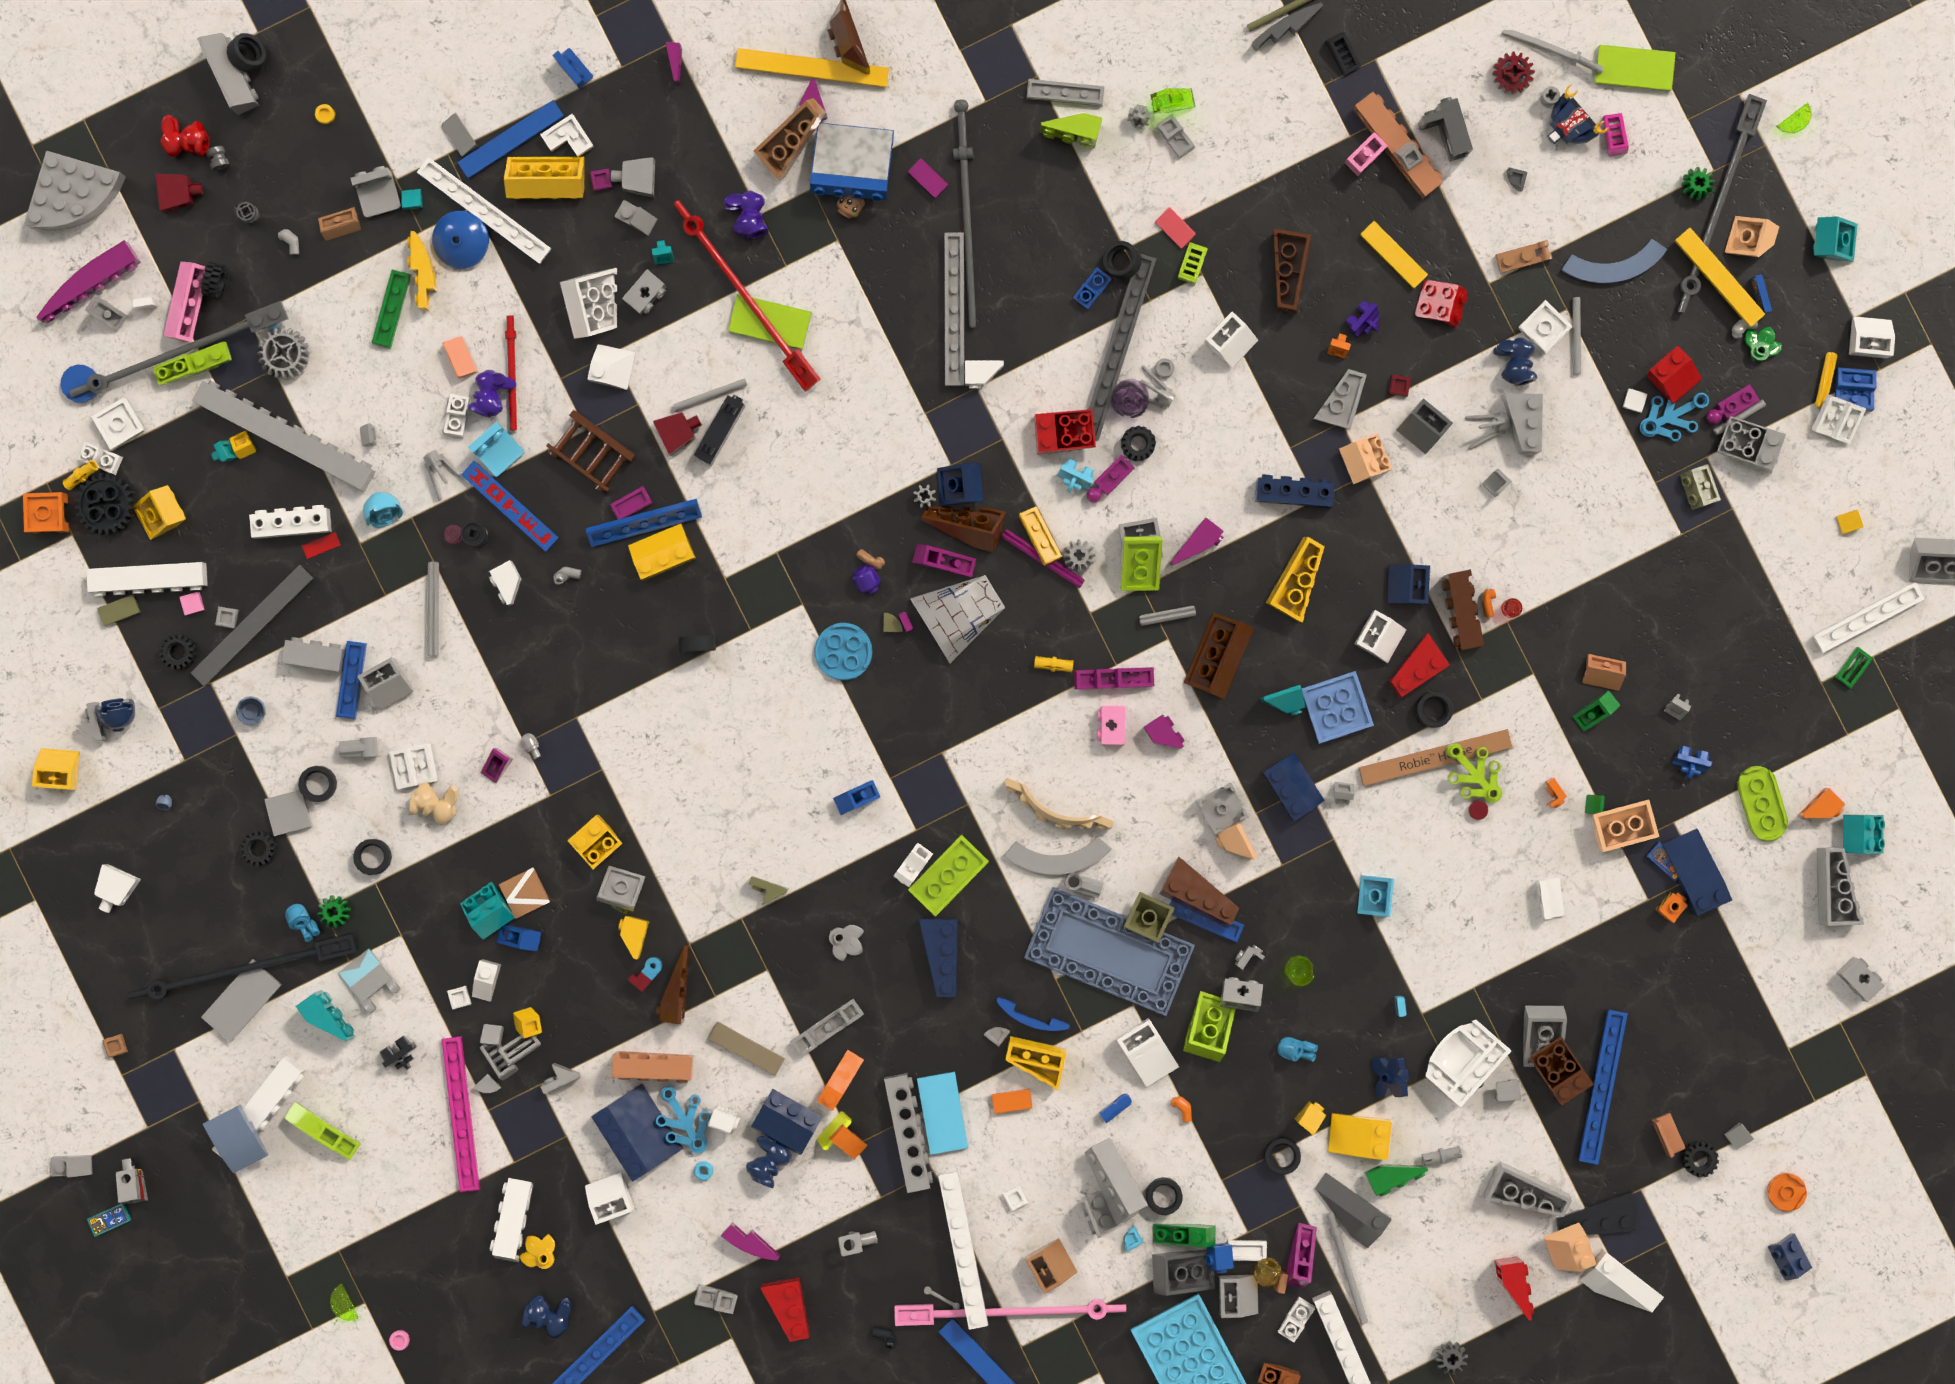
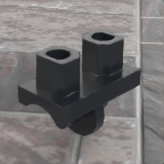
(390, 1057)

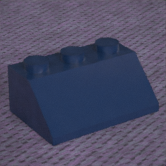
(1293, 786)
(786, 1121)

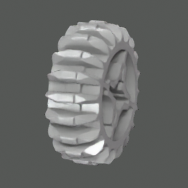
(290, 348)

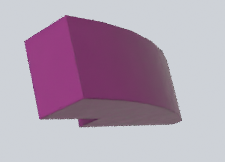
(749, 1243)

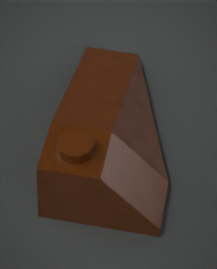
(674, 999)

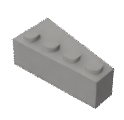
(1835, 889)
(1115, 1181)
(1519, 1189)

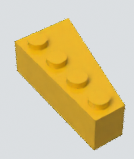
(1295, 584)

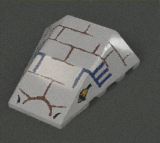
(959, 613)

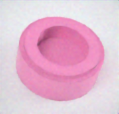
(399, 1340)

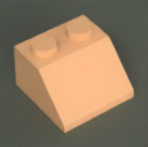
(1570, 1249)

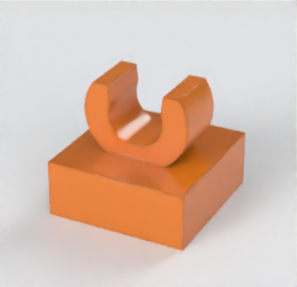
(1339, 347)

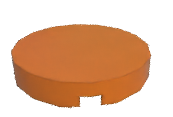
(1787, 1192)

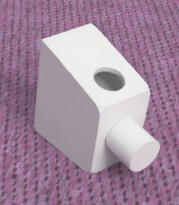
(114, 887)

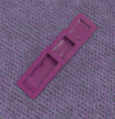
(1114, 678)

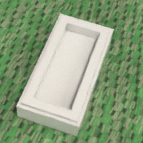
(1248, 1250)

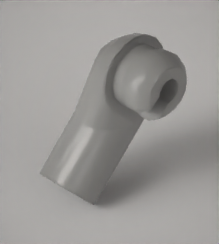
(565, 573)

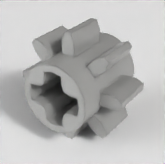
(1139, 116)
(922, 491)

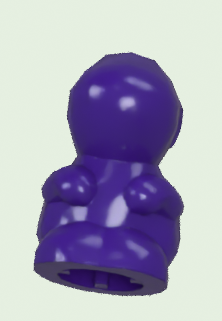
(750, 220)
(487, 399)

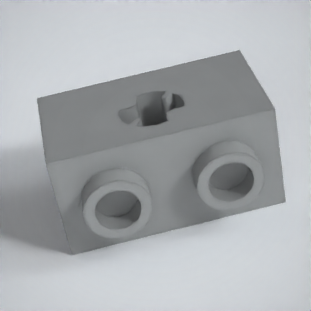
(635, 297)
(1850, 975)
(1231, 994)

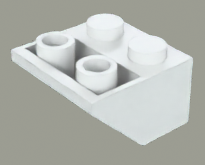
(1872, 337)
(1231, 339)
(1380, 636)
(608, 1198)

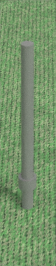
(1336, 1232)

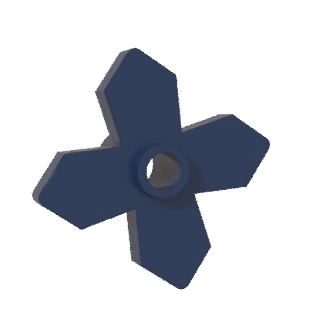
(1392, 1077)

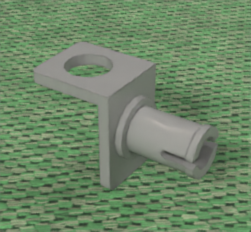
(857, 1242)

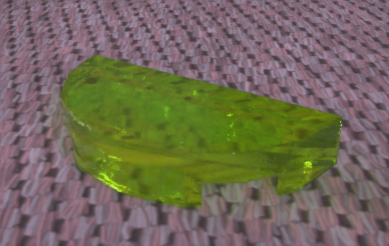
(1797, 121)
(342, 1305)

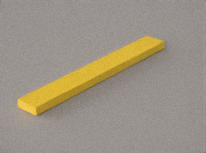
(809, 67)

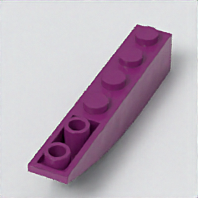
(90, 279)

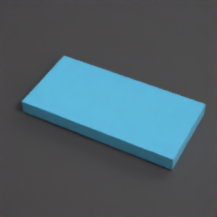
(942, 1113)

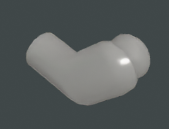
(290, 238)
(1740, 328)

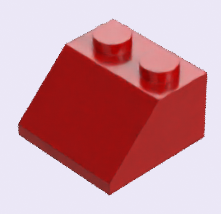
(1674, 375)

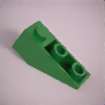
(1388, 1176)
(1185, 1234)

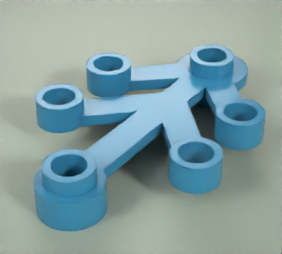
(1671, 417)
(685, 1122)

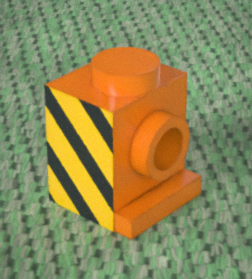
(1665, 906)

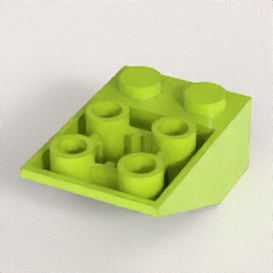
(1076, 128)

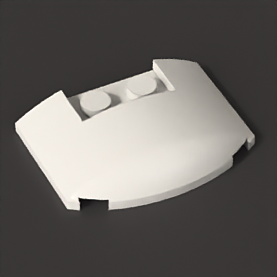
(1465, 1061)

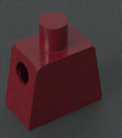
(176, 191)
(676, 431)

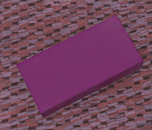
(928, 178)
(631, 503)

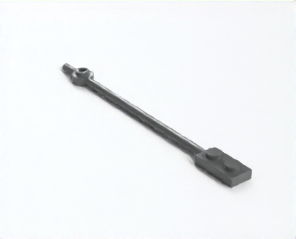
(1747, 127)
(255, 321)

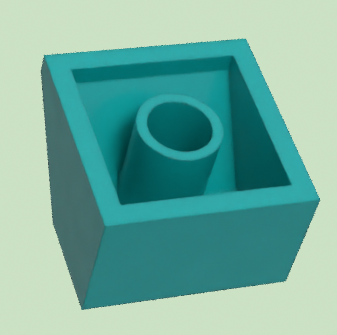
(1835, 239)

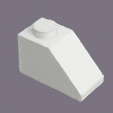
(981, 372)
(485, 979)

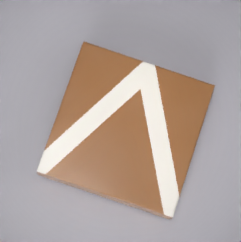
(524, 893)

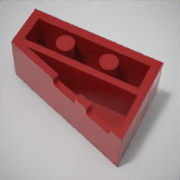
(1419, 666)
(788, 1306)

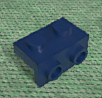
(1790, 1257)

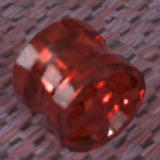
(1514, 606)

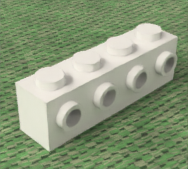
(290, 523)

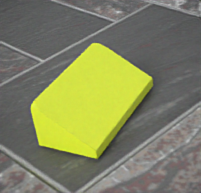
(823, 1138)

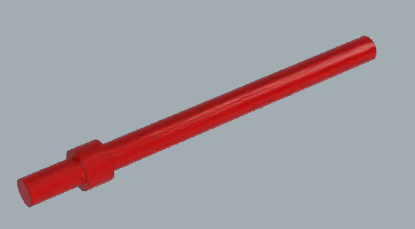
(511, 335)

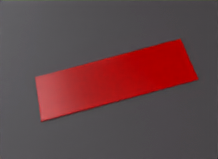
(321, 545)

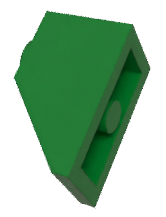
(1596, 711)

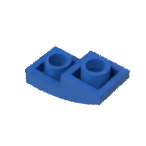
(1092, 288)

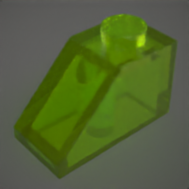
(1172, 100)

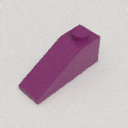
(1202, 539)
(944, 560)
(1301, 1256)

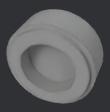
(1164, 368)

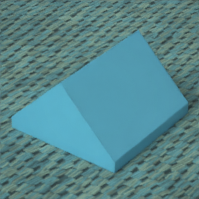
(1375, 896)

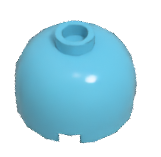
(381, 509)

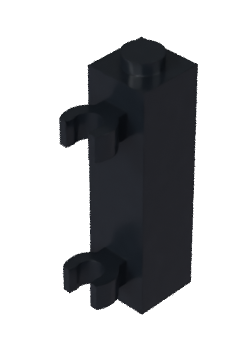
(720, 429)

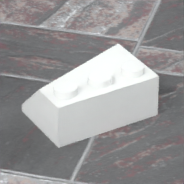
(591, 302)

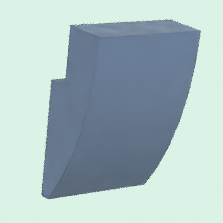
(235, 1139)

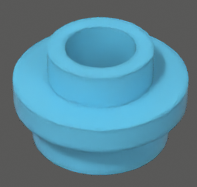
(699, 1175)

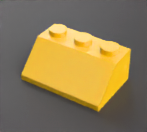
(661, 552)

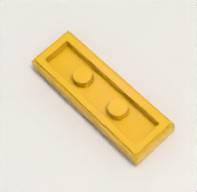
(1040, 536)

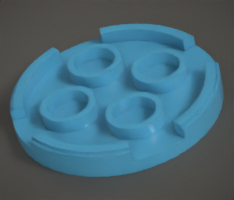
(843, 651)

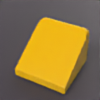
(242, 445)
(1849, 521)

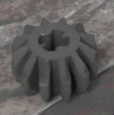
(1456, 1362)

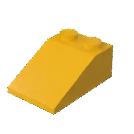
(1360, 1136)

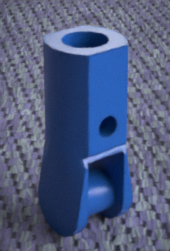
(1115, 1107)

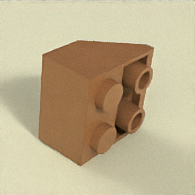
(1051, 1265)

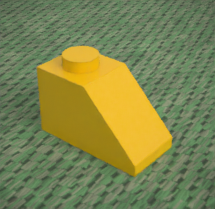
(633, 934)
(1311, 1117)

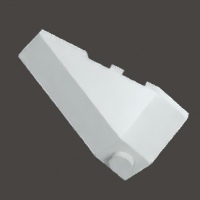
(1619, 1283)

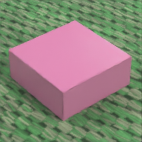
(192, 603)

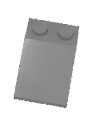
(1540, 1028)

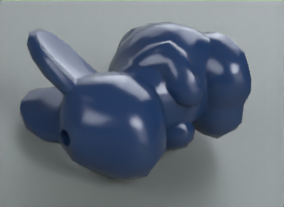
(1519, 367)
(765, 1168)
(539, 1314)

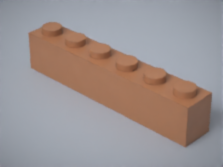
(1383, 123)

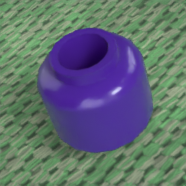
(866, 579)

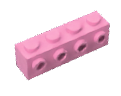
(185, 302)

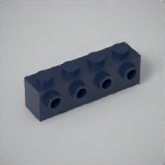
(1294, 492)

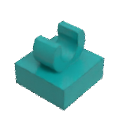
(662, 253)
(223, 451)

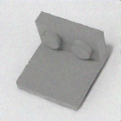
(1099, 1213)

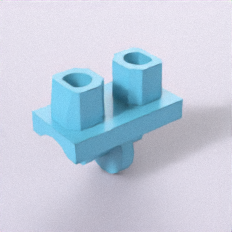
(1074, 478)

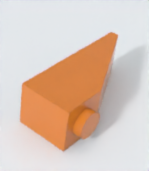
(840, 1080)

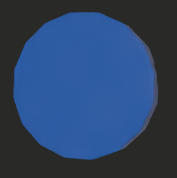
(75, 377)

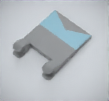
(366, 977)

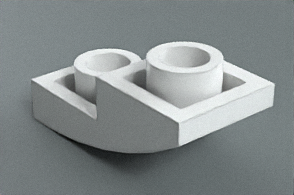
(456, 415)
(106, 460)
(1296, 1319)

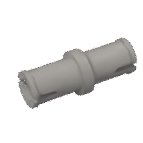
(1441, 1155)

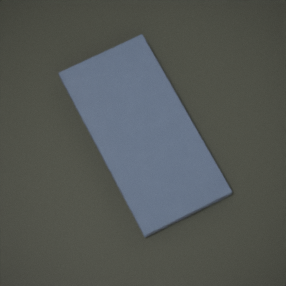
(1098, 950)

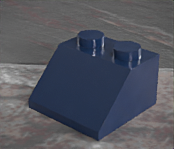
(960, 484)

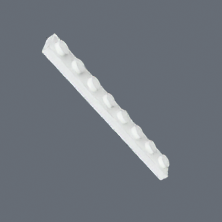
(484, 210)

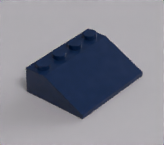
(633, 1132)

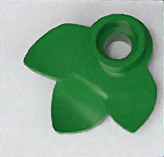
(1764, 341)

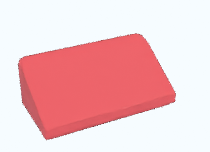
(1175, 228)

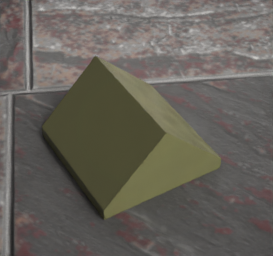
(1149, 917)

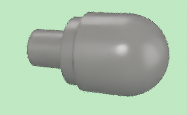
(530, 745)

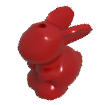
(191, 139)

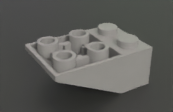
(1751, 444)

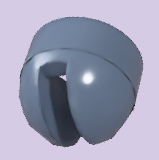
(164, 802)

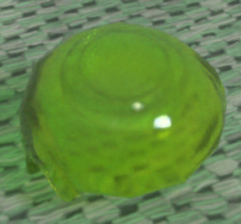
(1299, 970)

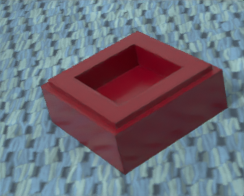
(1399, 385)

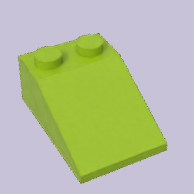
(1209, 1028)

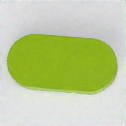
(1762, 803)

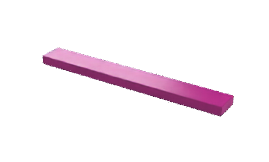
(460, 1114)

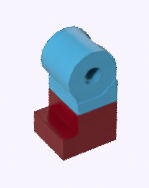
(647, 975)

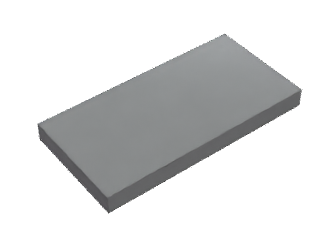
(241, 1002)

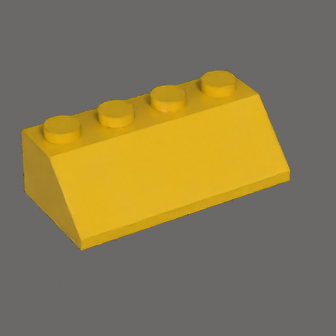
(544, 177)

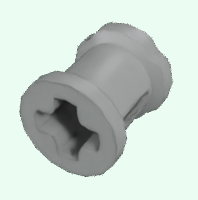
(1553, 91)

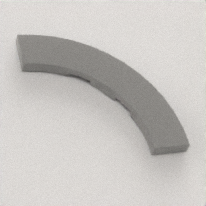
(1058, 863)

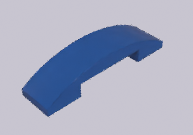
(1054, 1024)

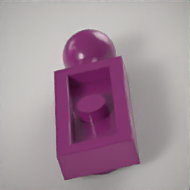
(1733, 405)
(1110, 479)

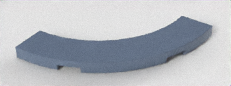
(1617, 271)

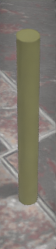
(1275, 14)

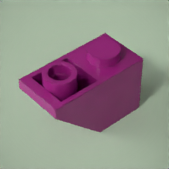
(1162, 733)

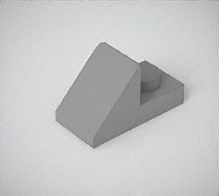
(636, 217)
(106, 313)
(93, 728)
(564, 1076)
(71, 1165)

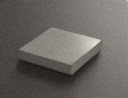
(288, 813)
(620, 888)

